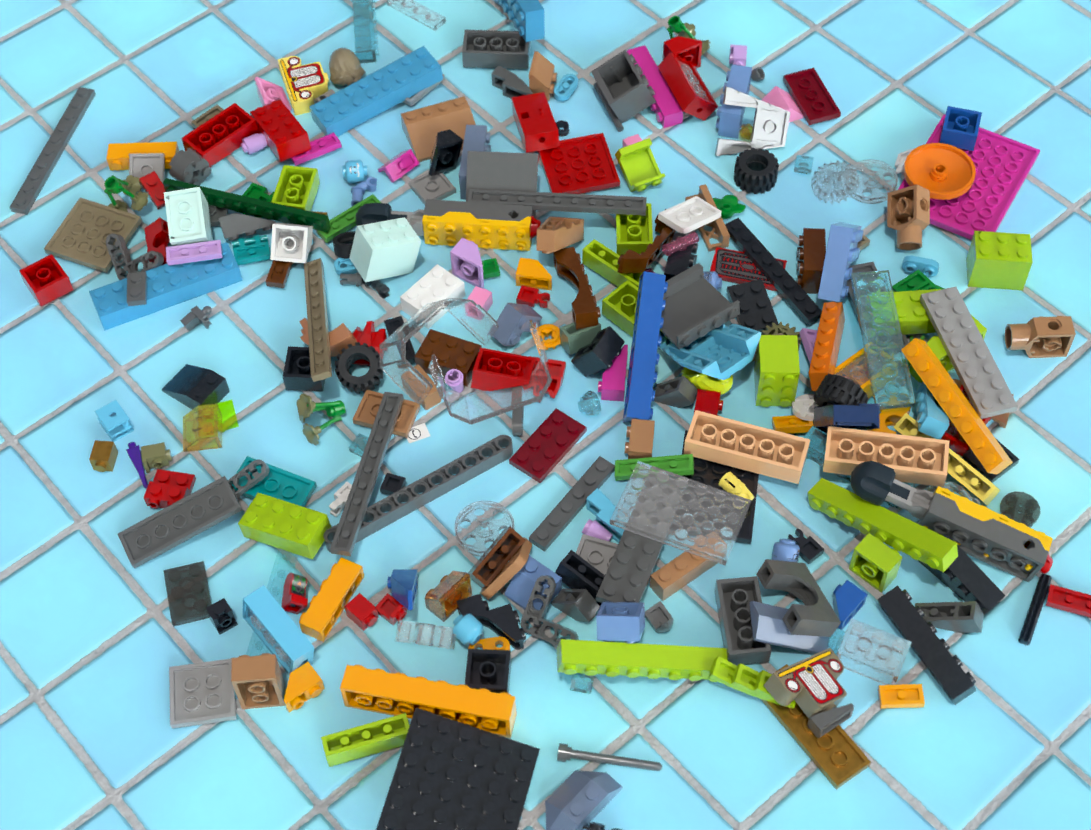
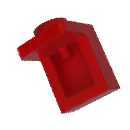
(391, 609)

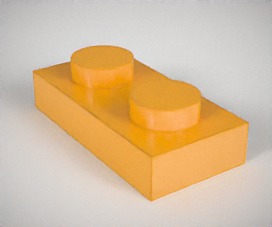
(791, 424)
(901, 696)

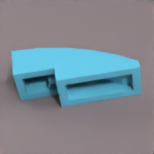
(603, 510)

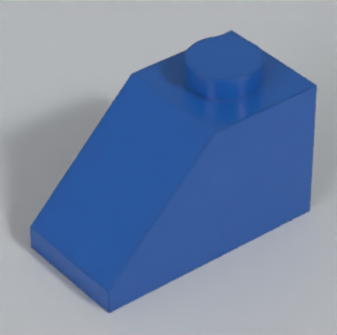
(847, 602)

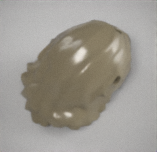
(345, 67)

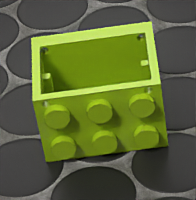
(999, 260)
(776, 370)

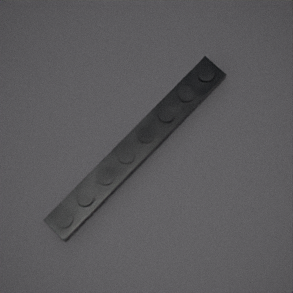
(773, 271)

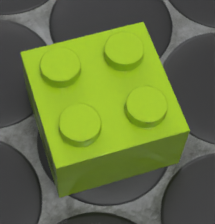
(875, 562)

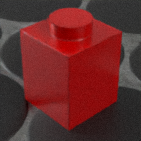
(361, 612)

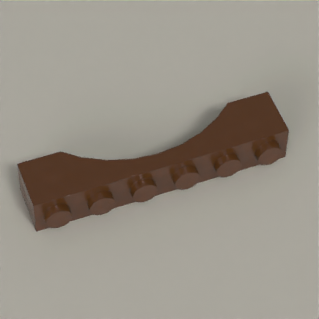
(584, 307)

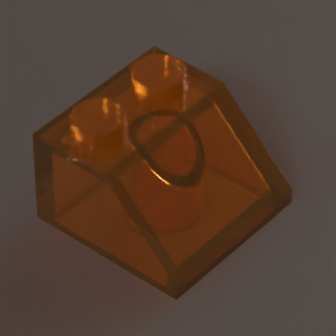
(444, 597)

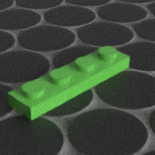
(345, 220)
(676, 464)

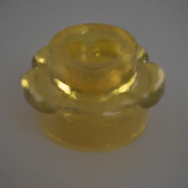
(746, 131)

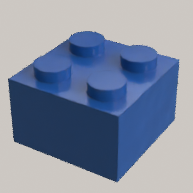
(960, 128)

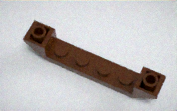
(638, 263)

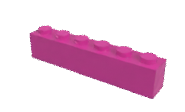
(666, 106)

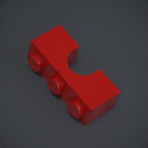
(157, 237)

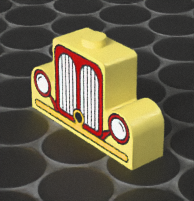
(302, 82)

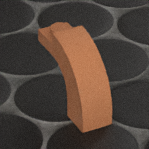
(338, 338)

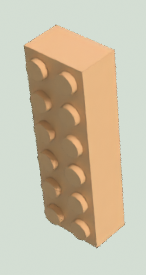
(746, 446)
(912, 457)

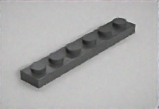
(571, 504)

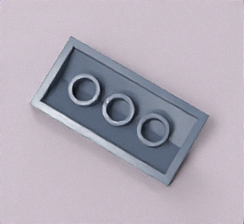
(771, 629)

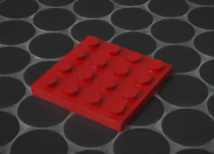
(579, 165)

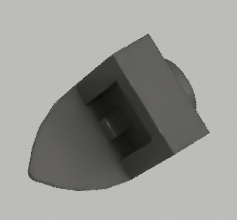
(659, 618)

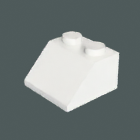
(291, 242)

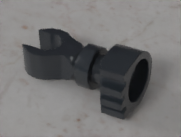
(381, 288)

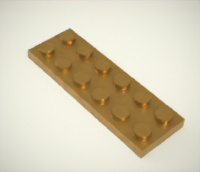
(832, 753)

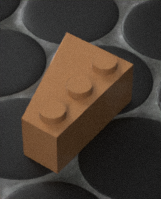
(559, 233)

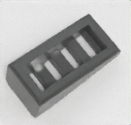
(828, 720)

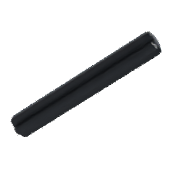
(1035, 609)

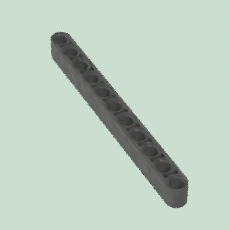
(429, 487)

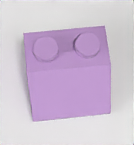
(467, 262)

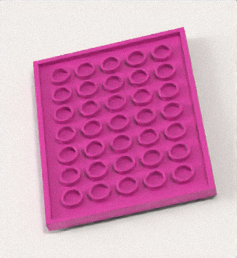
(1000, 173)

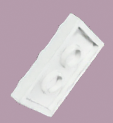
(689, 215)

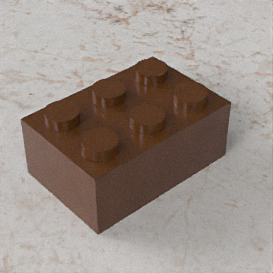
(811, 257)
(450, 354)

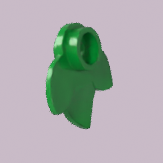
(729, 206)

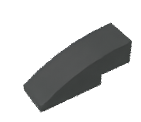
(509, 83)

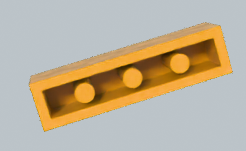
(119, 153)
(331, 599)

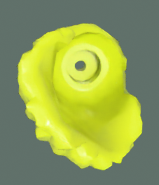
(707, 382)

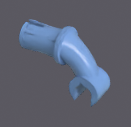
(358, 190)

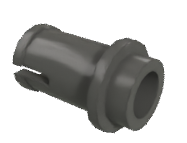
(351, 279)

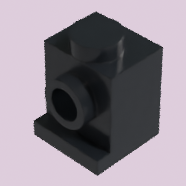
(221, 616)

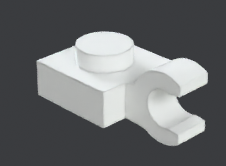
(900, 161)
(341, 497)

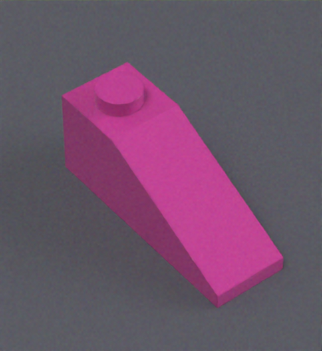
(613, 379)

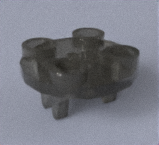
(1029, 511)

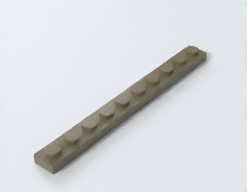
(317, 320)

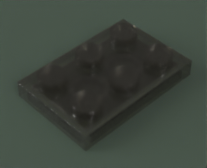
(187, 593)

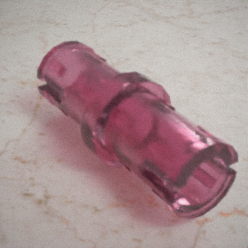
(680, 243)

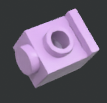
(738, 55)

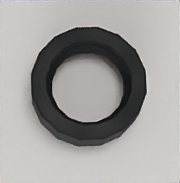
(343, 244)

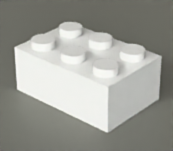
(432, 287)

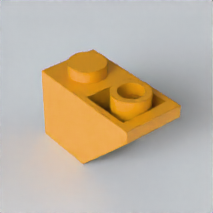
(301, 686)

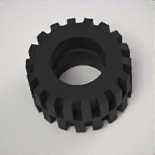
(756, 170)
(355, 353)
(839, 391)

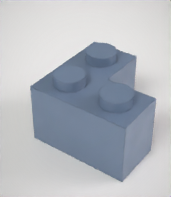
(513, 322)

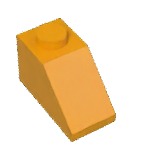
(533, 275)

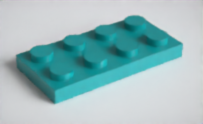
(279, 485)

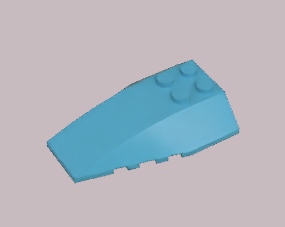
(718, 352)

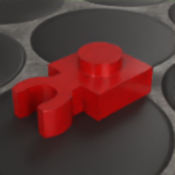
(531, 296)

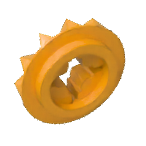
(550, 330)

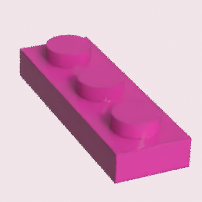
(318, 147)

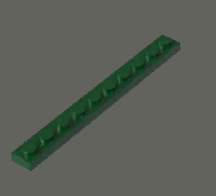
(255, 206)

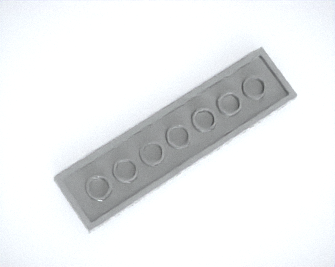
(968, 353)

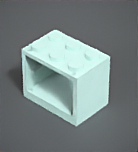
(187, 216)
(385, 249)

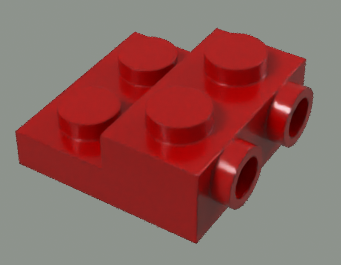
(168, 488)

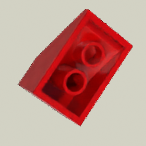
(500, 370)

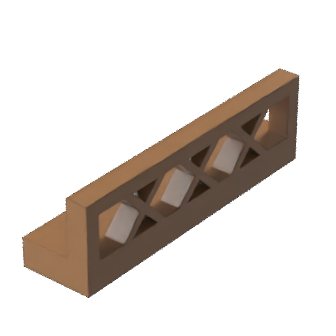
(719, 228)

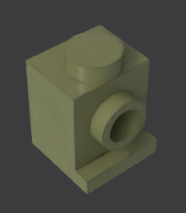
(155, 456)

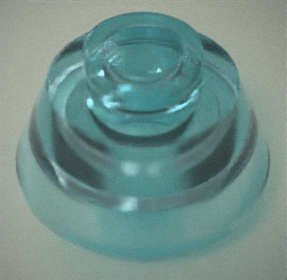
(589, 404)

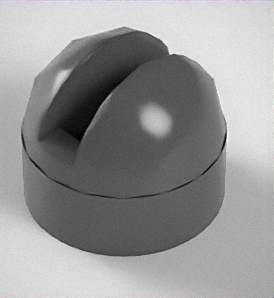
(757, 74)

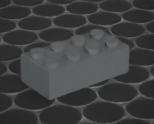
(495, 48)
(734, 613)

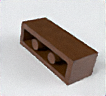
(496, 557)

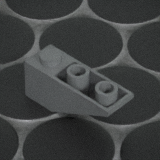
(236, 224)

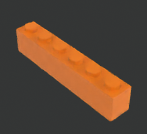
(827, 343)

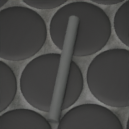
(615, 119)

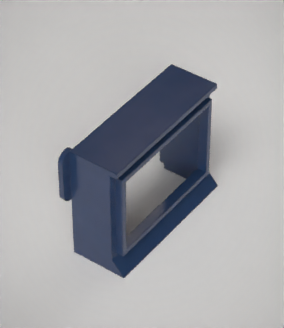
(861, 417)

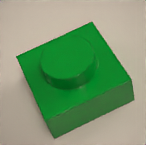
(490, 268)

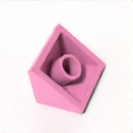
(270, 92)
(783, 100)

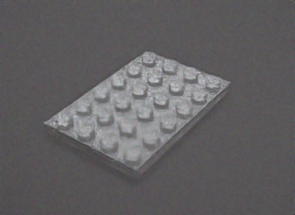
(681, 512)

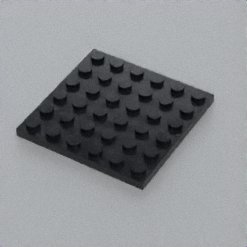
(457, 778)

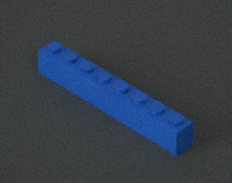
(644, 347)

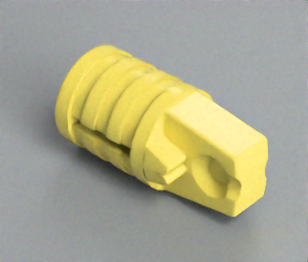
(740, 488)

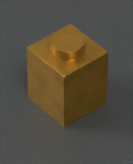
(103, 456)

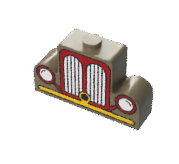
(809, 683)

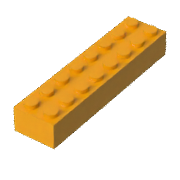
(401, 694)

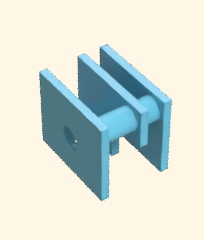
(115, 425)

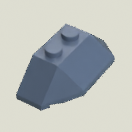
(579, 800)

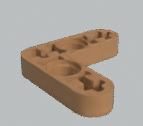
(509, 570)

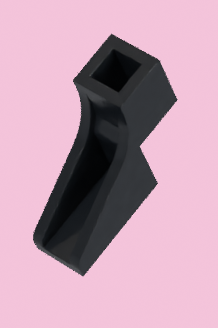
(500, 620)

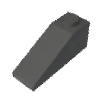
(954, 616)

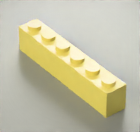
(957, 467)

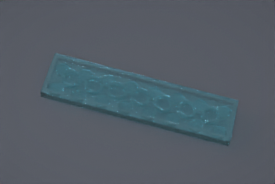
(882, 340)

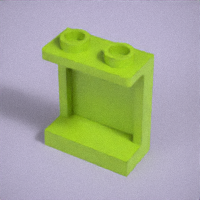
(639, 166)

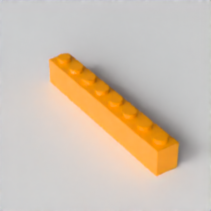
(956, 406)

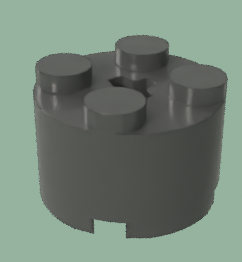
(189, 167)

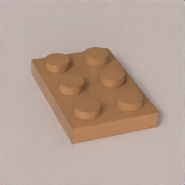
(369, 407)

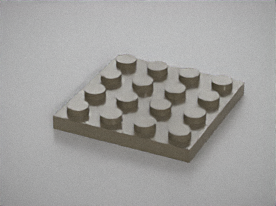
(84, 234)

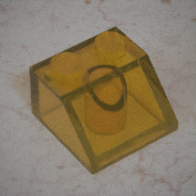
(202, 428)

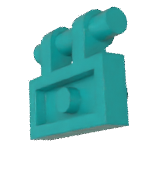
(251, 249)

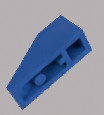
(404, 586)

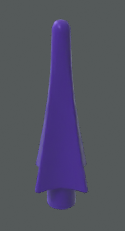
(136, 457)

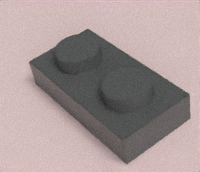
(136, 288)

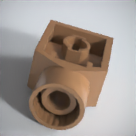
(909, 215)
(1041, 336)

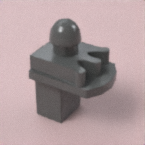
(197, 316)

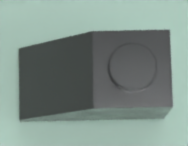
(675, 392)
(576, 604)

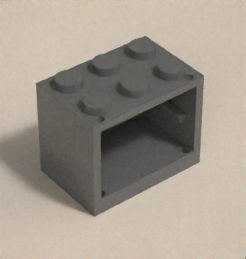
(624, 86)

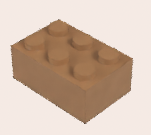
(258, 681)

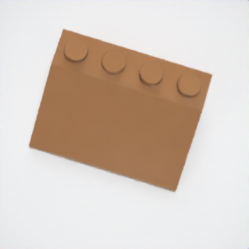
(424, 124)

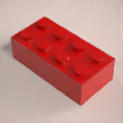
(281, 130)
(221, 134)

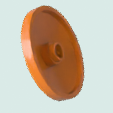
(941, 169)

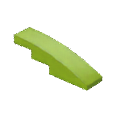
(743, 679)

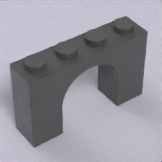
(814, 617)

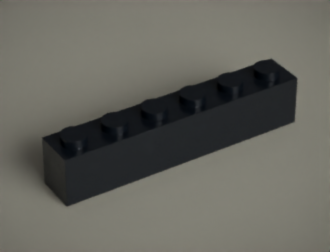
(927, 645)

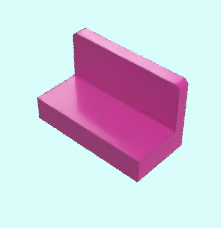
(399, 165)

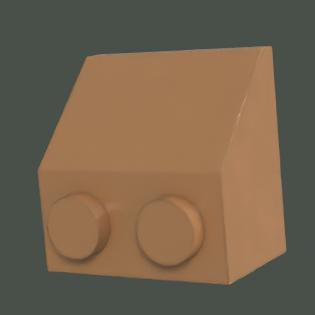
(542, 75)

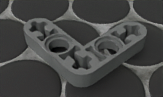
(127, 263)
(538, 615)

